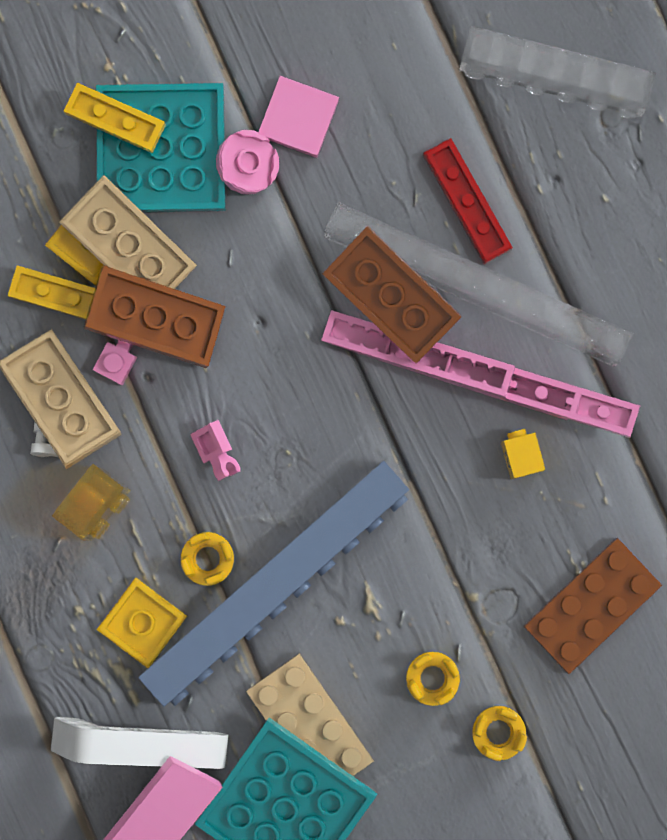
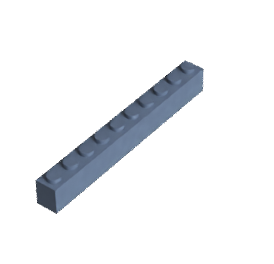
(273, 584)

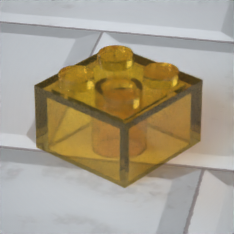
(92, 503)

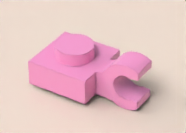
(115, 361)
(212, 447)

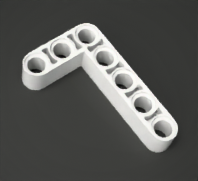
(96, 744)

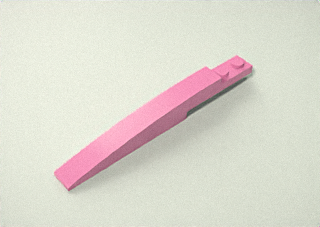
(487, 377)

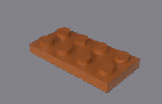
(392, 294)
(154, 317)
(592, 605)

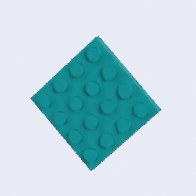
(183, 165)
(285, 794)

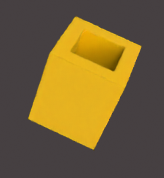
(522, 454)

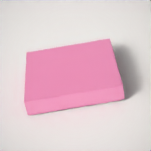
(298, 116)

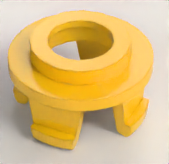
(189, 563)
(446, 691)
(515, 742)

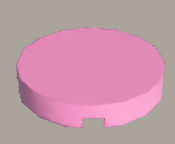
(247, 162)

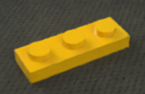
(114, 117)
(51, 292)

